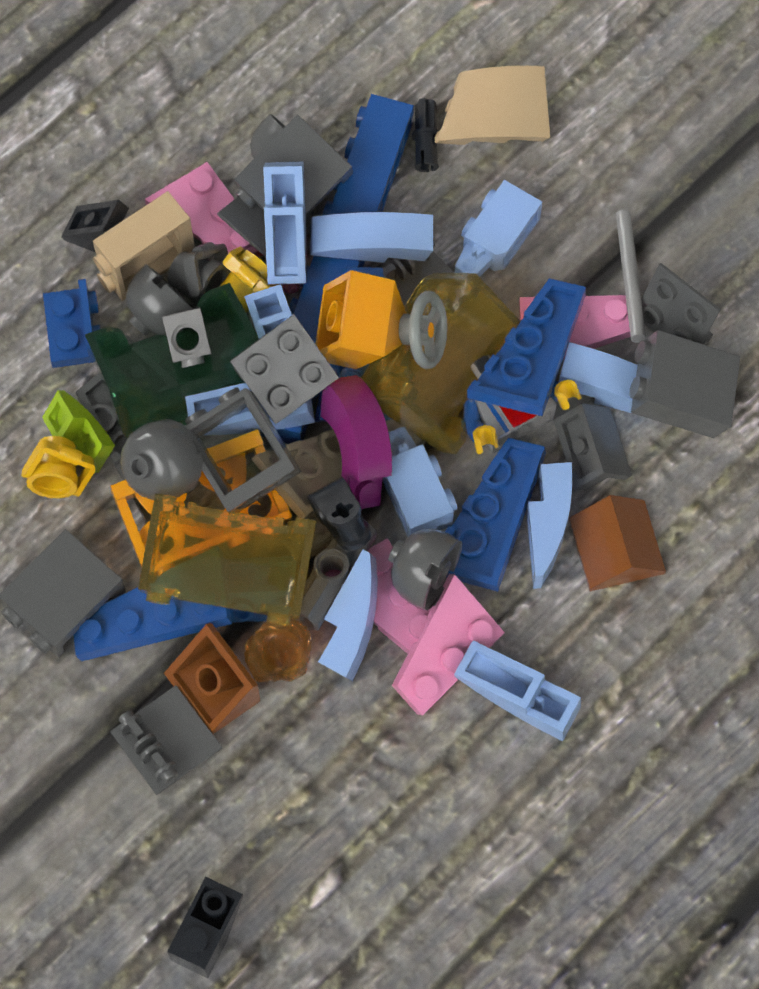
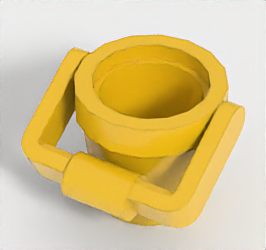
(246, 274)
(53, 468)

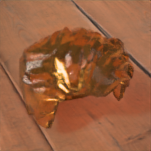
(278, 652)

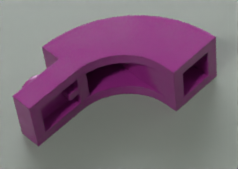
(361, 435)

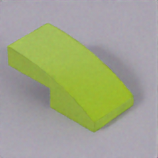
(73, 421)

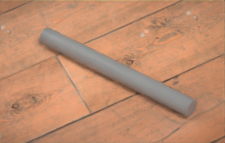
(630, 276)

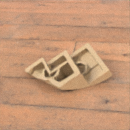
(497, 106)

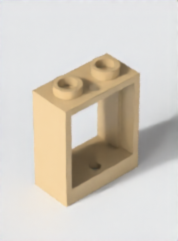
(146, 237)

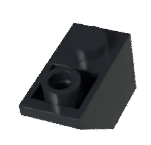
(205, 927)

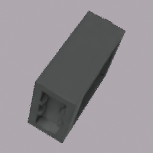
(264, 482)

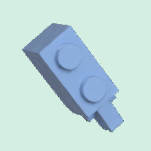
(498, 230)
(416, 486)

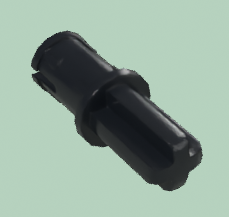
(425, 134)

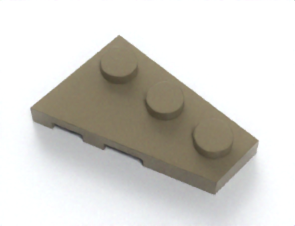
(320, 465)

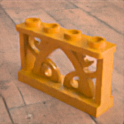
(227, 456)

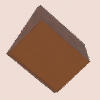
(616, 542)
(213, 679)

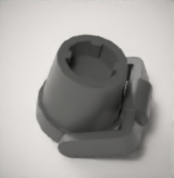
(195, 273)

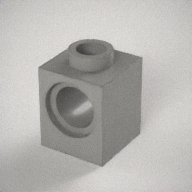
(177, 321)

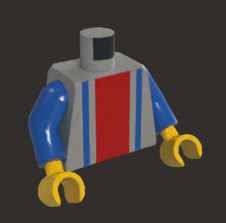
(494, 424)

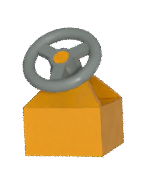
(367, 320)

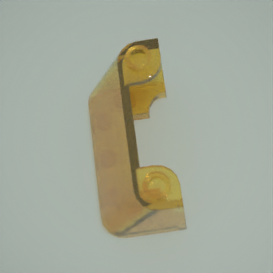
(432, 398)
(226, 559)

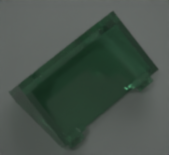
(146, 382)

